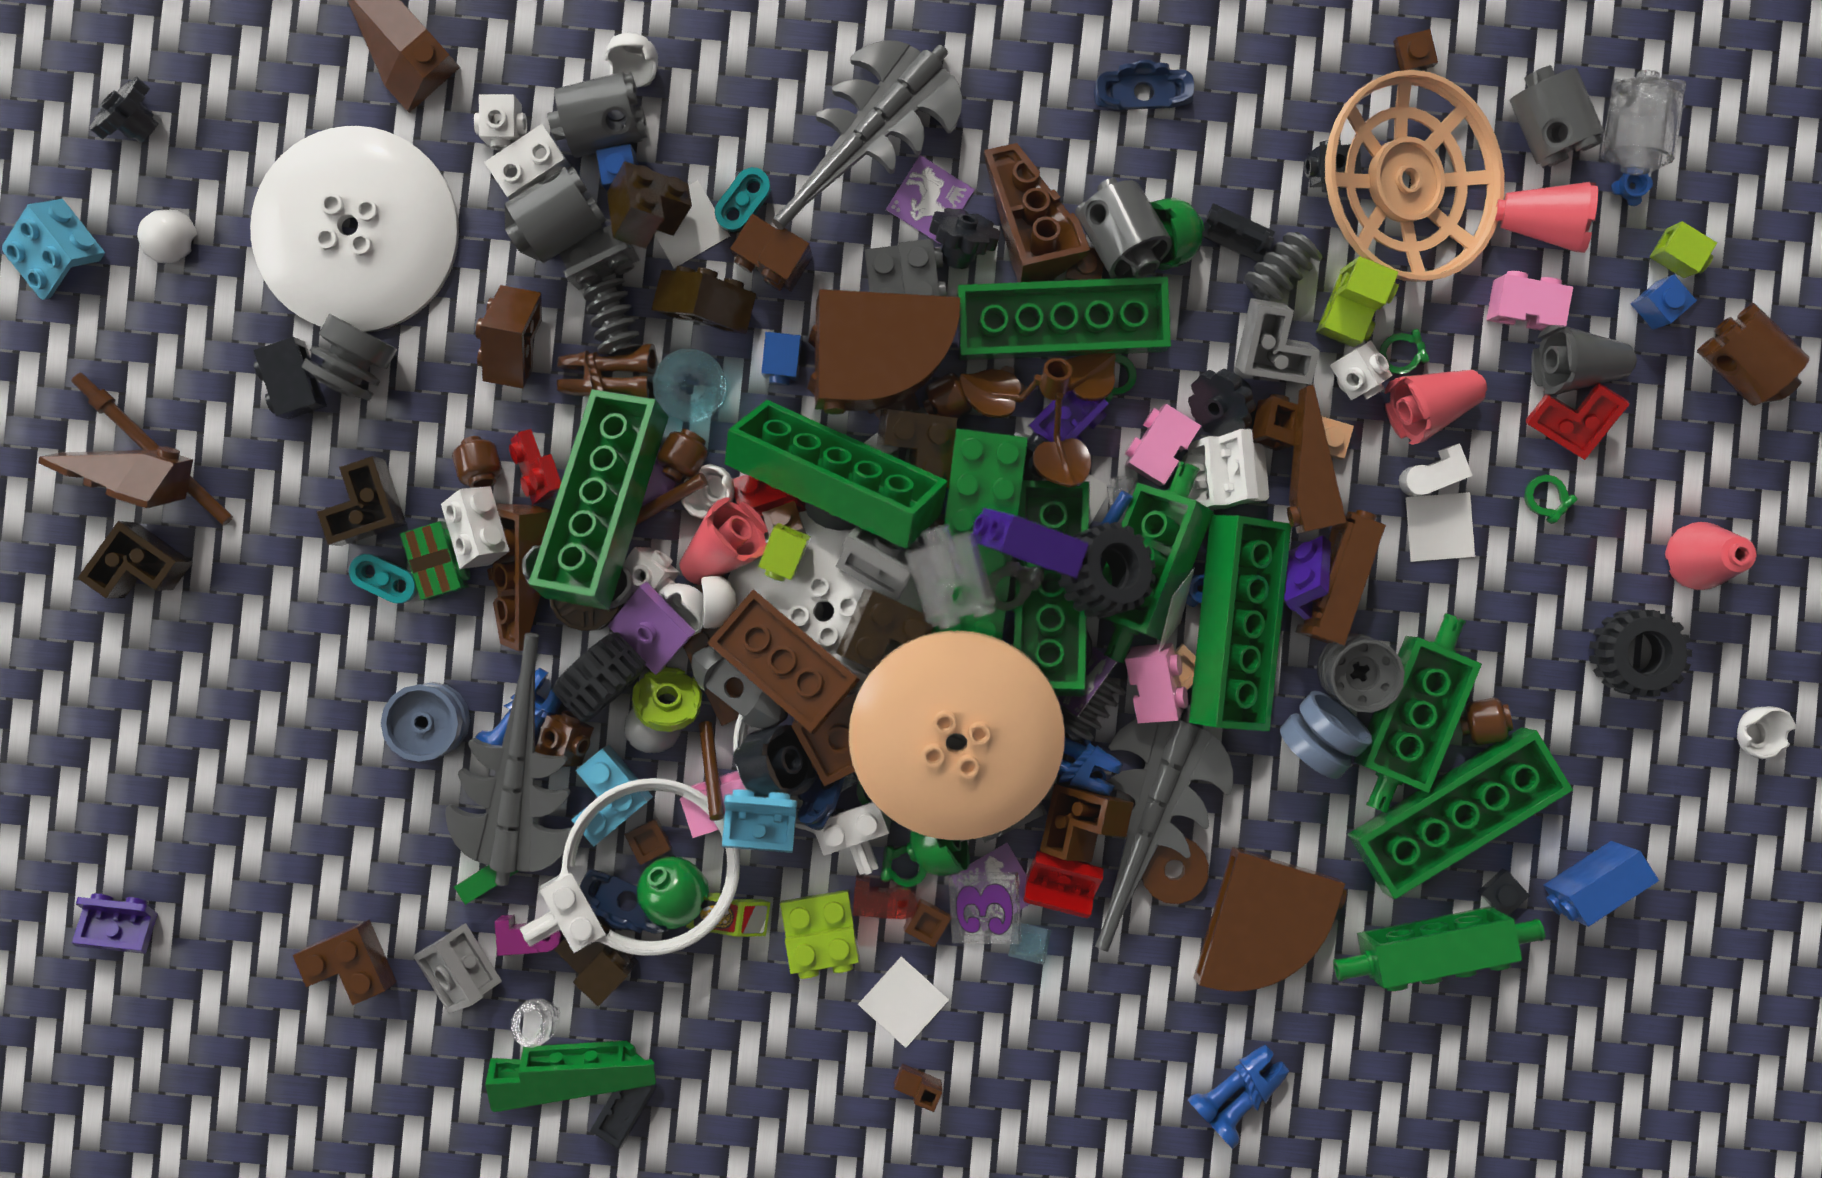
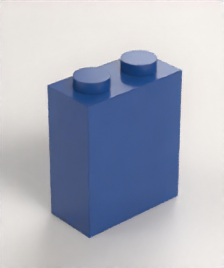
(1600, 883)

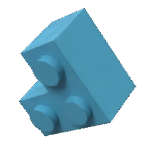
(601, 774)

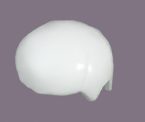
(633, 54)
(166, 235)
(719, 486)
(718, 600)
(686, 602)
(1764, 731)

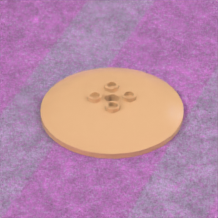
(962, 687)

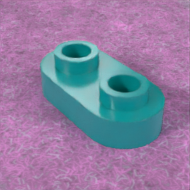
(740, 199)
(384, 580)

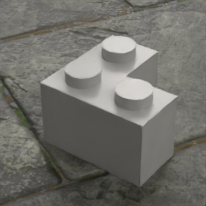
(1266, 346)

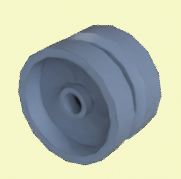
(404, 723)
(1325, 735)

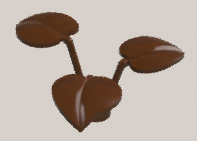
(1090, 378)

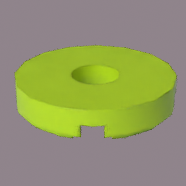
(667, 716)

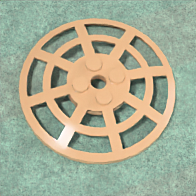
(1425, 170)

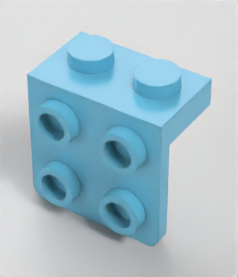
(47, 244)
(759, 821)

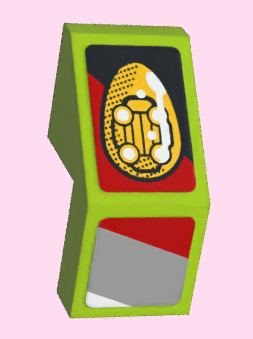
(742, 919)

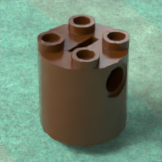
(1755, 357)

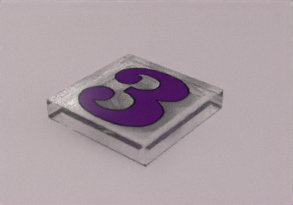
(985, 908)

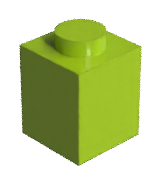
(1684, 250)
(783, 552)

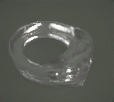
(550, 1018)

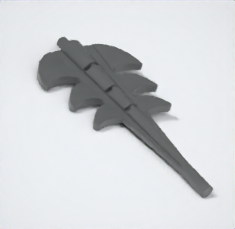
(907, 84)
(1173, 758)
(507, 832)

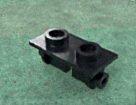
(1237, 233)

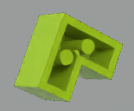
(1356, 296)

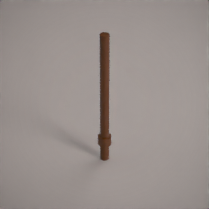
(105, 403)

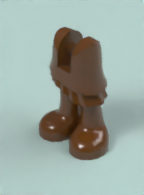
(641, 361)

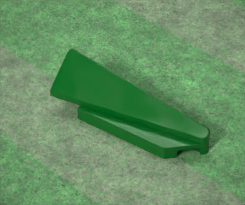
(566, 1073)

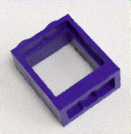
(1029, 542)

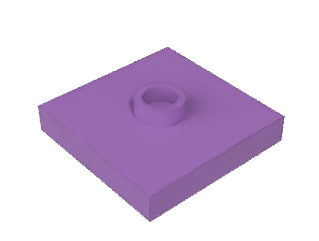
(651, 627)

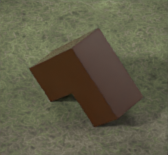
(921, 1086)

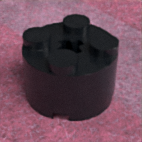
(774, 762)

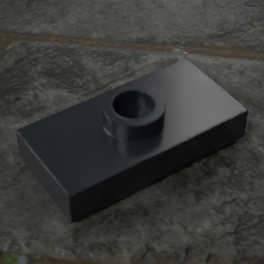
(621, 1114)

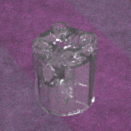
(1643, 122)
(943, 565)

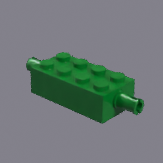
(1174, 532)
(1419, 724)
(1439, 948)

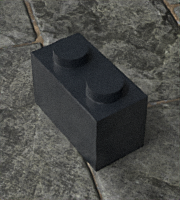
(289, 386)

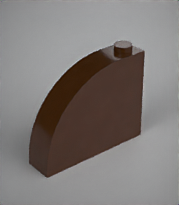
(878, 346)
(1266, 922)

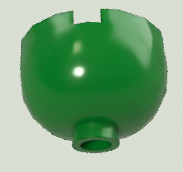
(1183, 227)
(938, 856)
(672, 892)

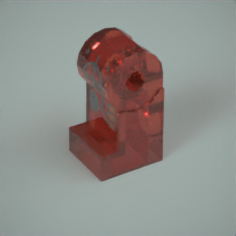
(882, 902)

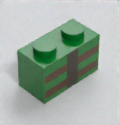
(434, 561)

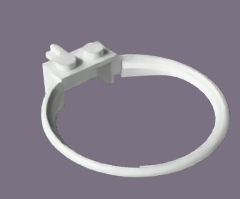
(847, 829)
(574, 915)

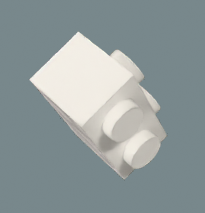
(526, 162)
(475, 527)

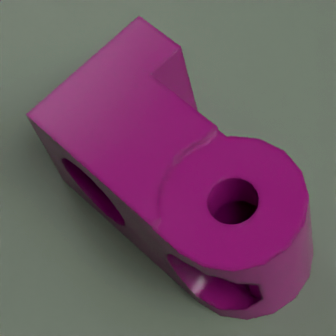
(511, 940)

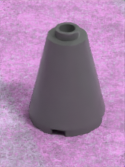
(1578, 359)

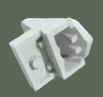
(1230, 470)

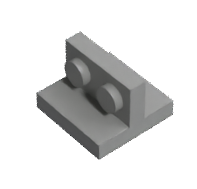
(876, 562)
(457, 969)

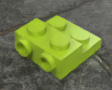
(820, 933)

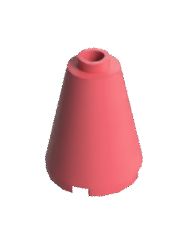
(1552, 214)
(1431, 401)
(724, 541)
(1707, 555)

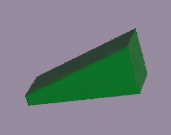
(477, 884)

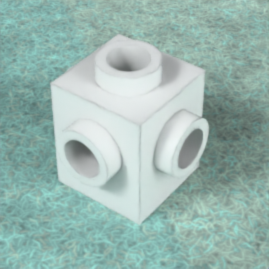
(499, 120)
(1362, 371)
(650, 567)

